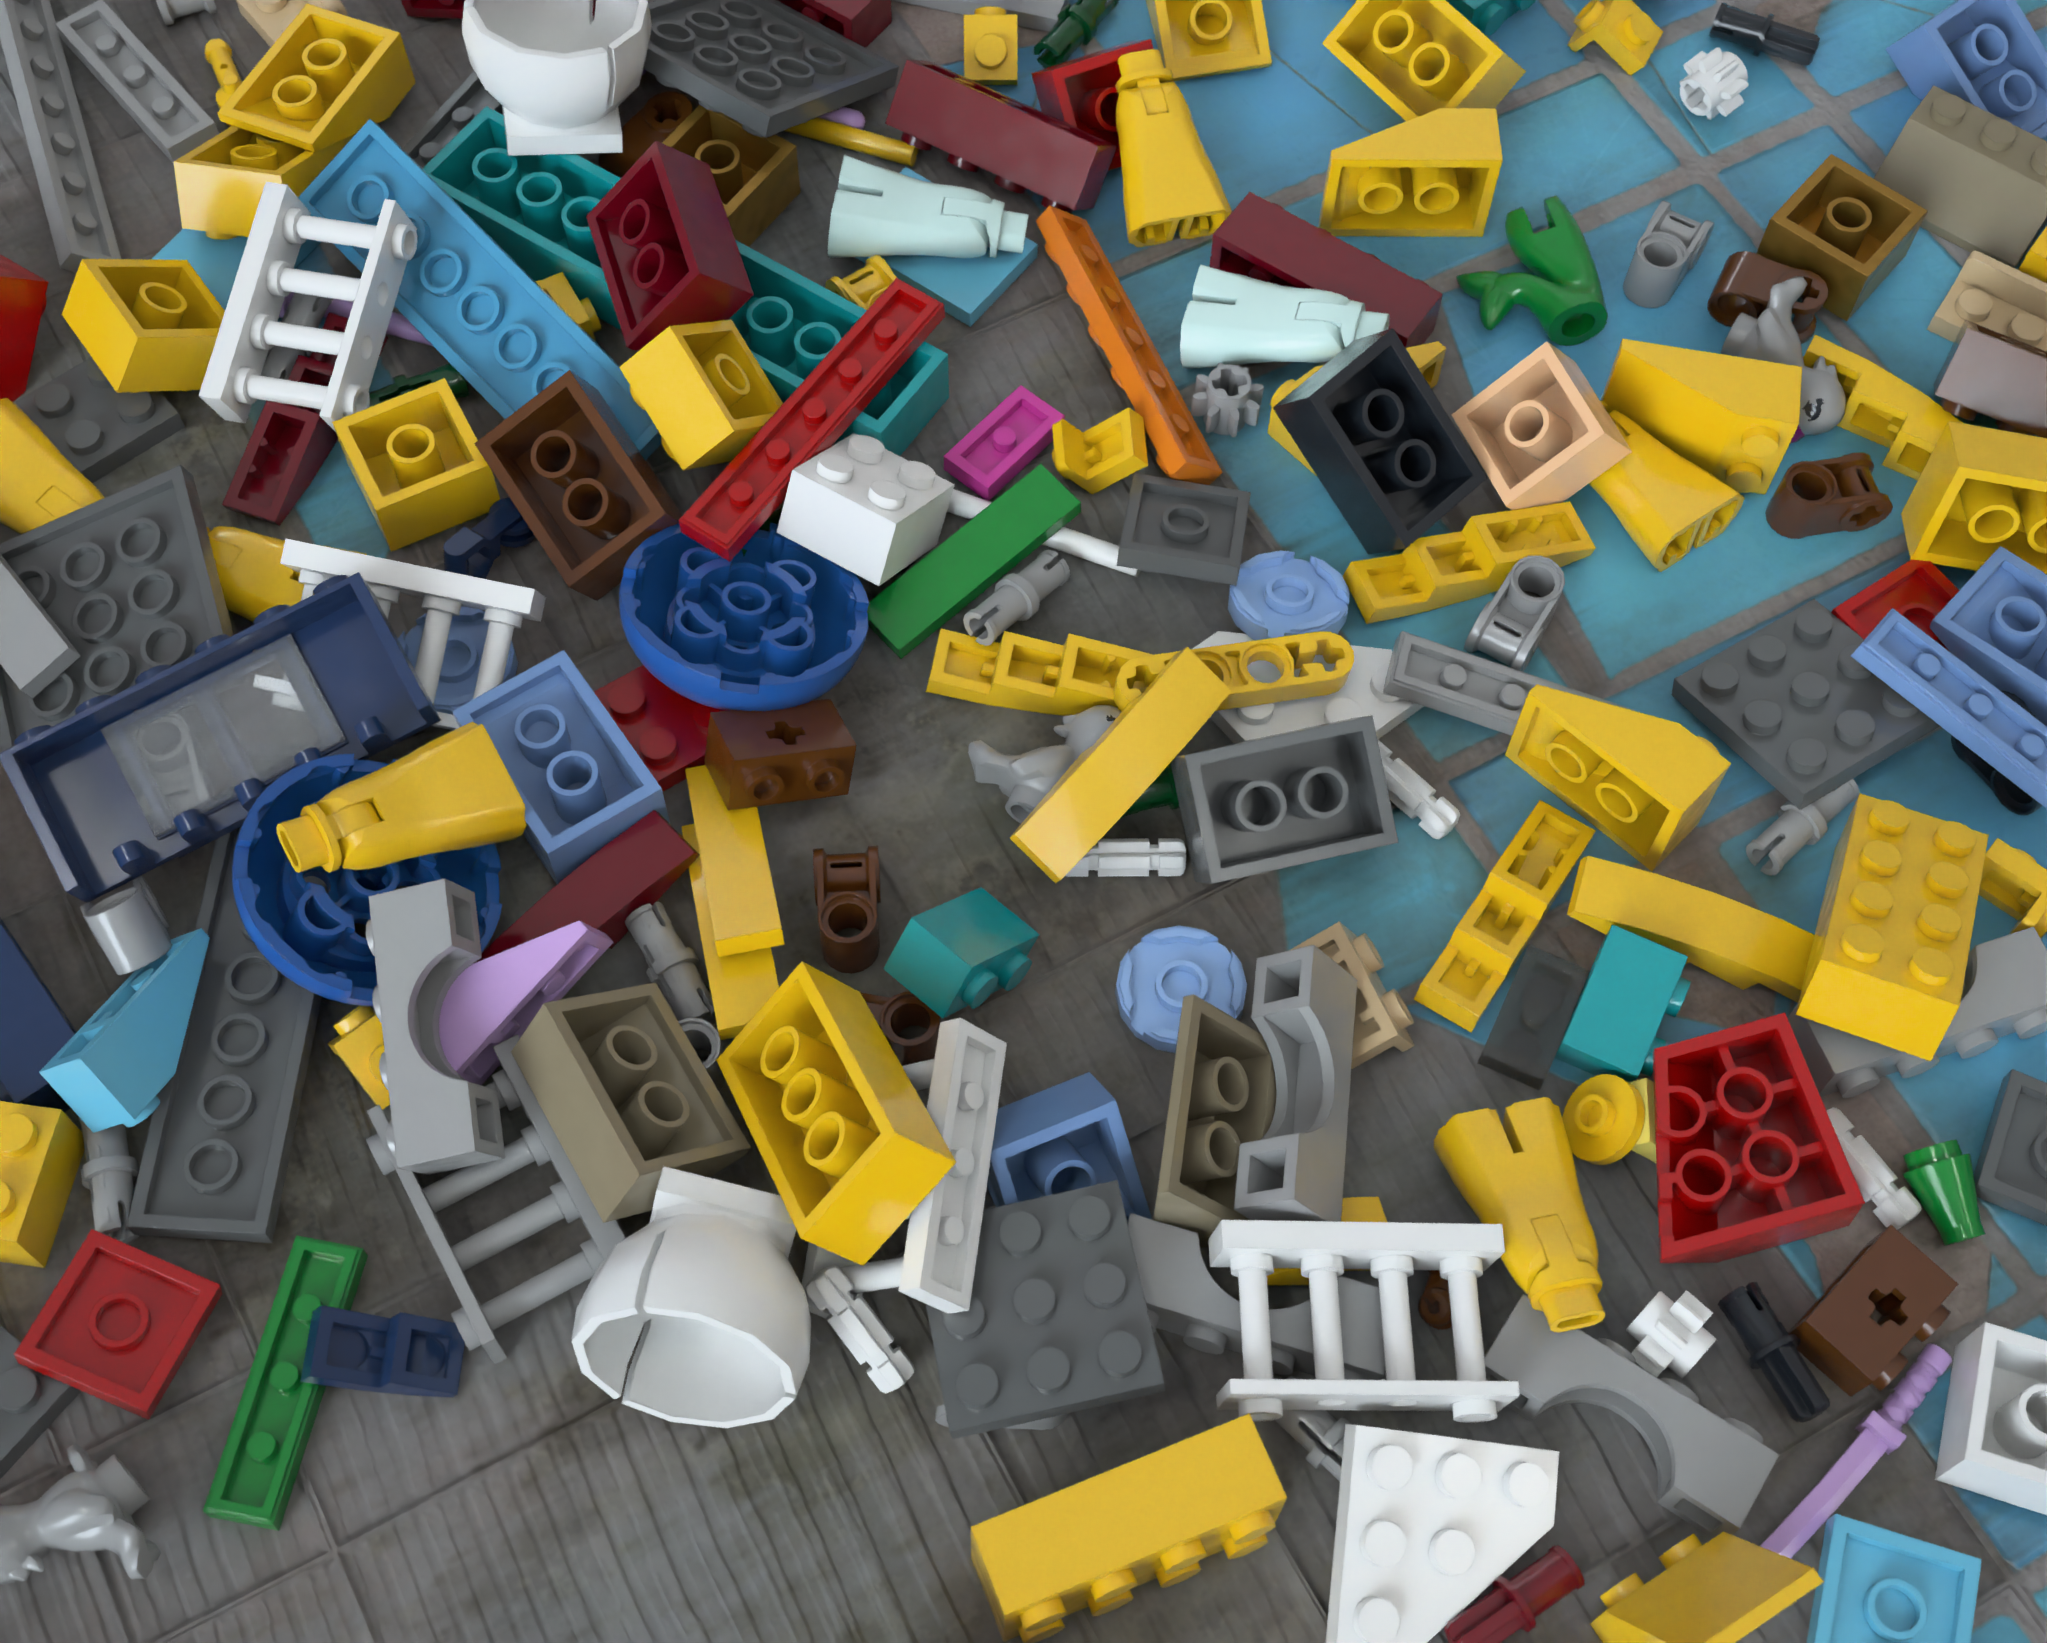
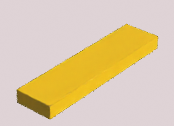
(733, 870)

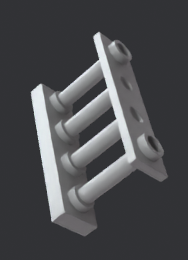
(567, 1201)

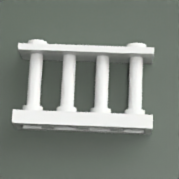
(269, 276)
(442, 597)
(948, 1221)
(1392, 1255)

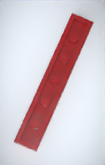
(811, 418)

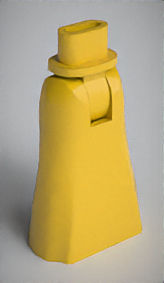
(1162, 157)
(35, 475)
(1664, 497)
(252, 571)
(426, 803)
(1529, 1184)

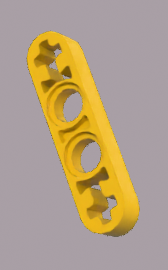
(1231, 664)

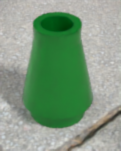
(1946, 1189)

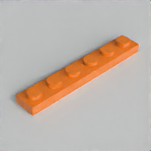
(1133, 357)

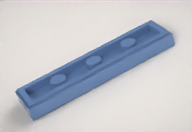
(1959, 701)

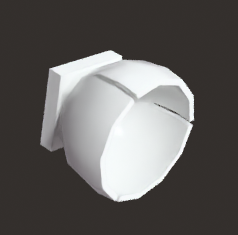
(558, 68)
(716, 1302)

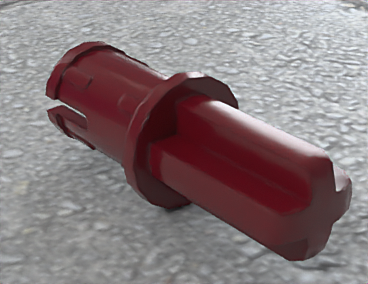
(1517, 1600)

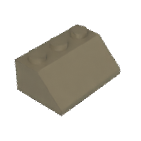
(1972, 175)
(626, 1095)
(1216, 1102)

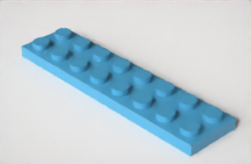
(467, 289)

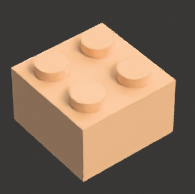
(1541, 431)

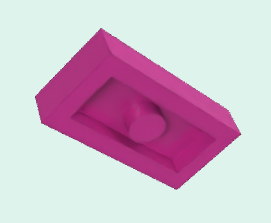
(1002, 443)

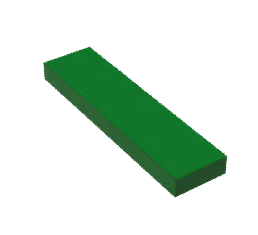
(971, 560)
(276, 1407)

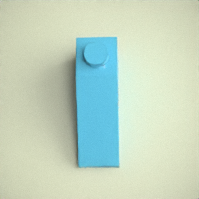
(131, 1041)

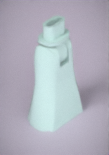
(902, 215)
(1258, 321)

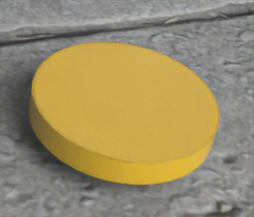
(1604, 1119)

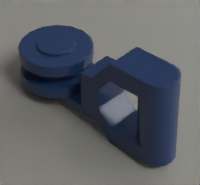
(475, 549)

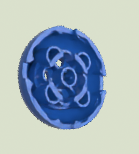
(743, 630)
(313, 931)

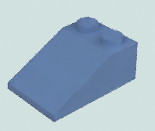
(1981, 55)
(2001, 627)
(566, 761)

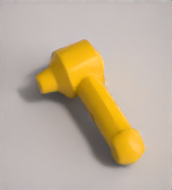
(220, 57)

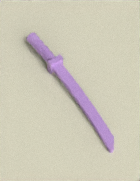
(1877, 1435)

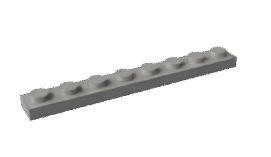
(55, 134)

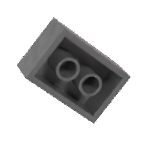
(1284, 800)

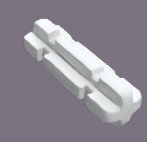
(1416, 797)
(1133, 858)
(1873, 1176)
(860, 1328)

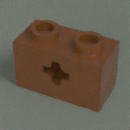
(779, 754)
(1896, 1282)

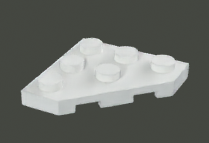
(1357, 698)
(1429, 1528)

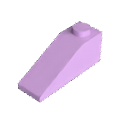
(507, 990)

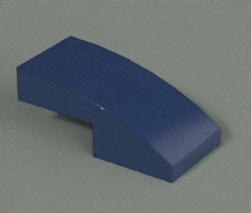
(383, 1353)

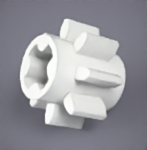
(1713, 83)
(1671, 1334)

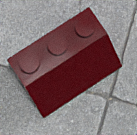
(667, 247)

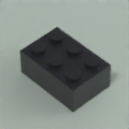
(1380, 442)

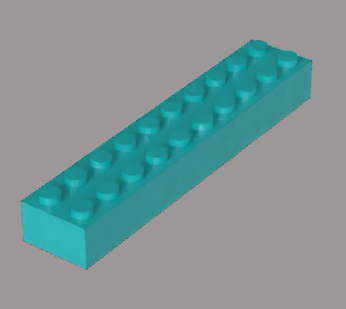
(538, 217)

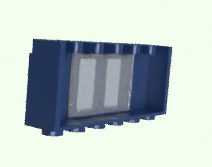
(205, 737)

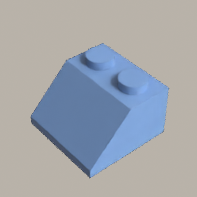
(1061, 1144)

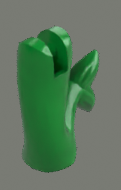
(1566, 285)

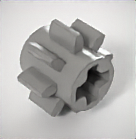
(1227, 399)

